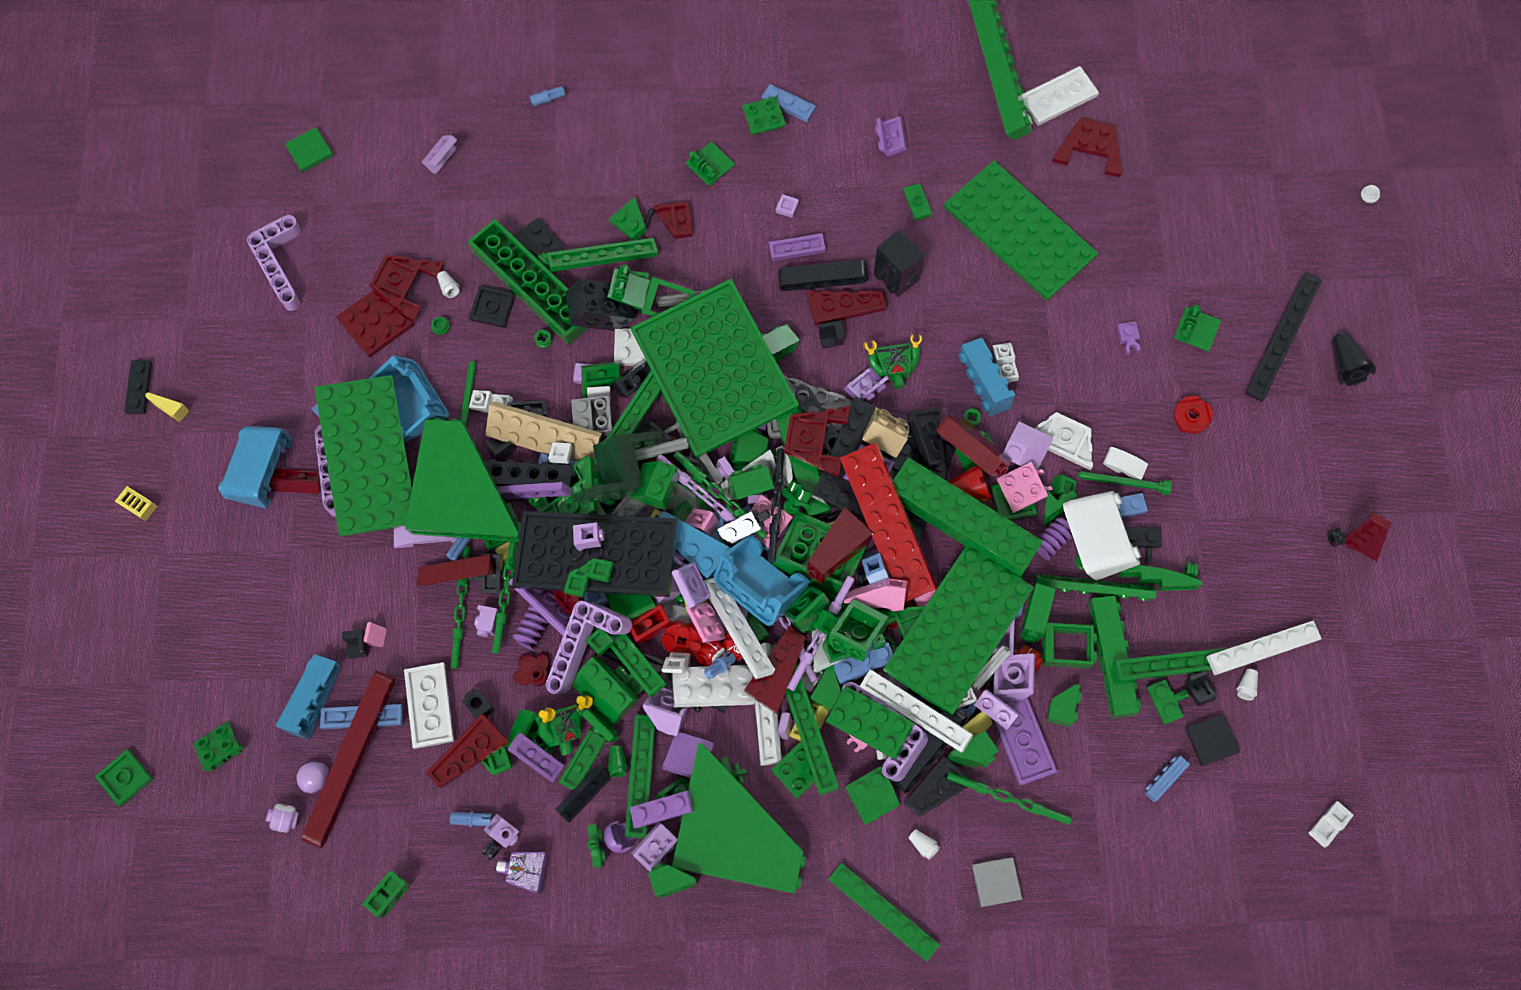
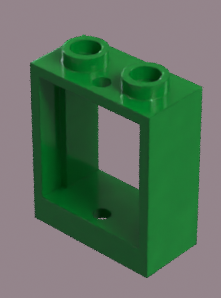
(653, 284)
(1037, 613)
(866, 616)
(1048, 645)

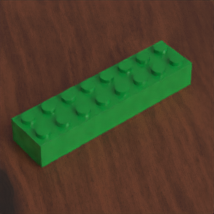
(526, 278)
(965, 518)

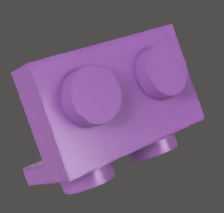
(891, 136)
(866, 385)

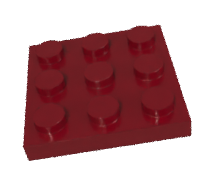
(373, 323)

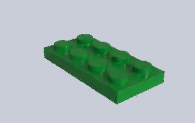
(870, 722)

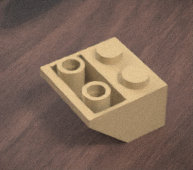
(887, 432)

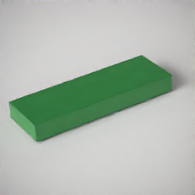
(583, 760)

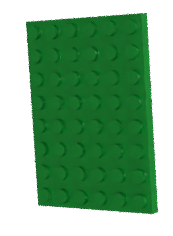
(714, 368)

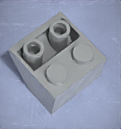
(593, 414)

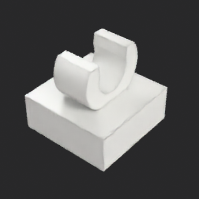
(560, 453)

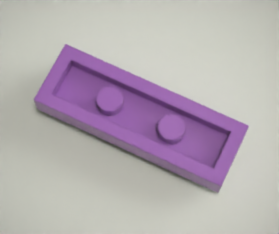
(797, 247)
(535, 757)
(661, 809)

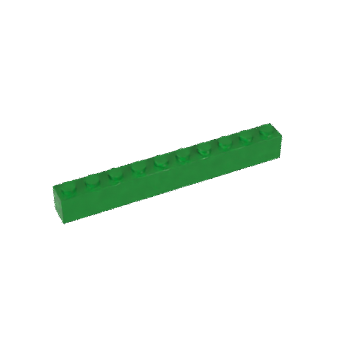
(1001, 69)

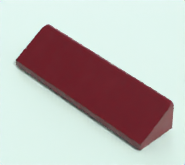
(295, 481)
(455, 570)

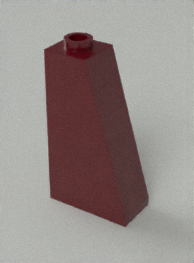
(973, 445)
(839, 545)

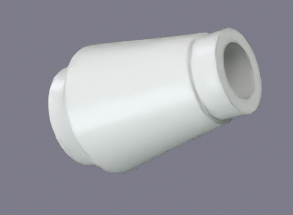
(448, 285)
(1248, 686)
(924, 844)

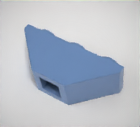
(874, 566)

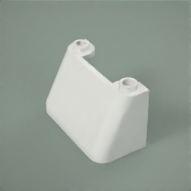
(1101, 534)

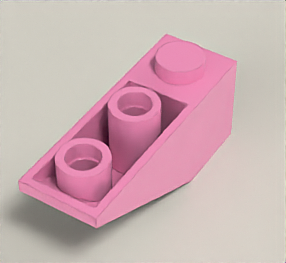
(881, 594)

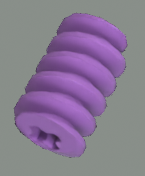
(1053, 536)
(530, 628)

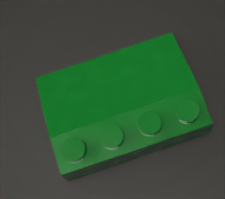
(799, 546)

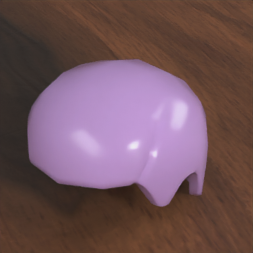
(312, 777)

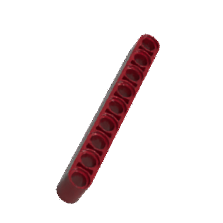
(348, 759)

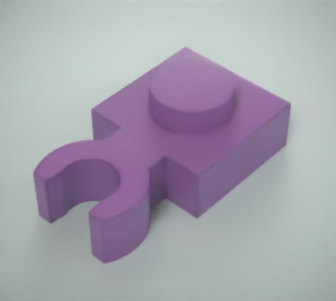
(1129, 334)

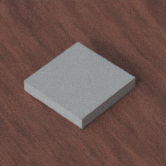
(996, 882)

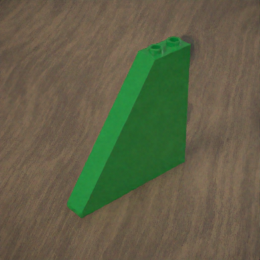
(455, 489)
(733, 833)

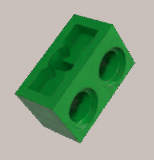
(386, 894)

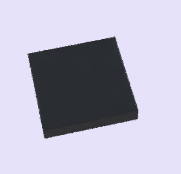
(491, 306)
(1212, 740)

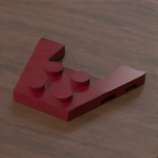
(1094, 139)
(395, 279)
(807, 437)

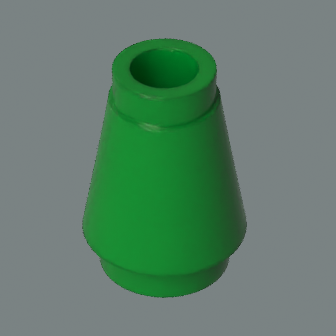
(617, 764)

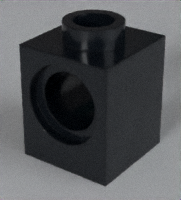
(486, 708)

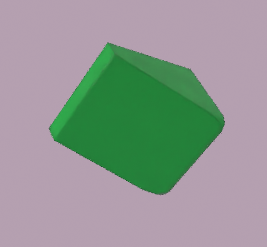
(1062, 484)

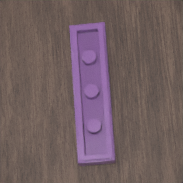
(535, 490)

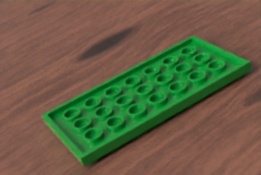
(1020, 230)
(365, 454)
(958, 630)

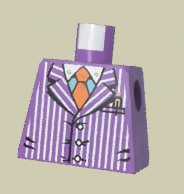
(524, 870)

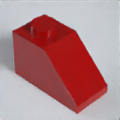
(650, 624)

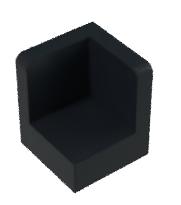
(831, 334)
(500, 449)
(355, 643)

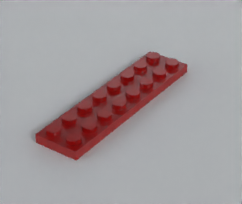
(888, 520)

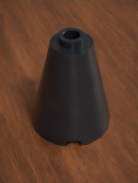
(1351, 361)

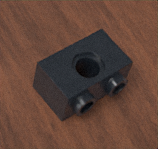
(631, 379)

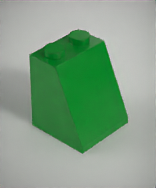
(630, 605)

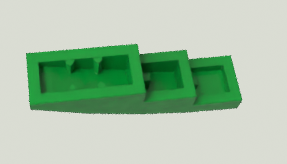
(1165, 579)

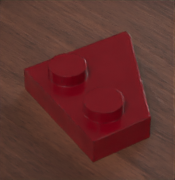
(675, 218)

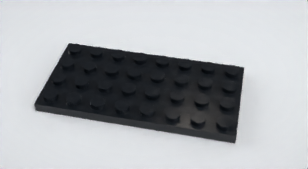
(636, 545)

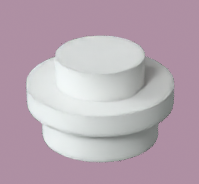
(1370, 194)

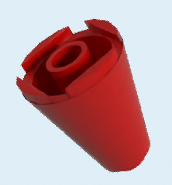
(973, 484)

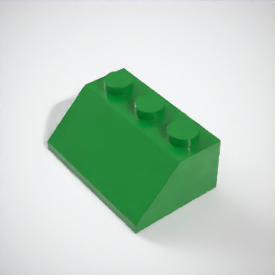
(609, 693)

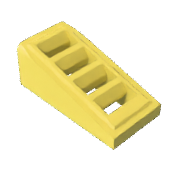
(172, 408)
(145, 512)

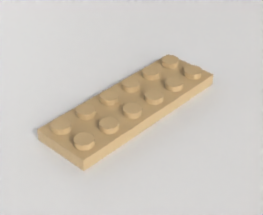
(538, 431)

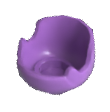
(615, 838)

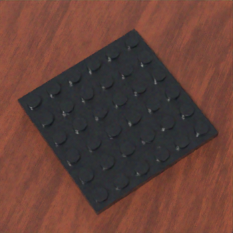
(838, 491)

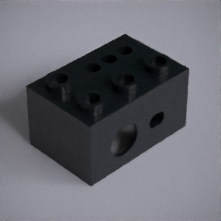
(898, 263)
(589, 300)

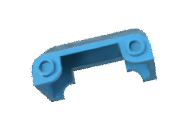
(414, 395)
(254, 464)
(757, 582)

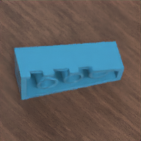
(986, 377)
(698, 547)
(309, 697)

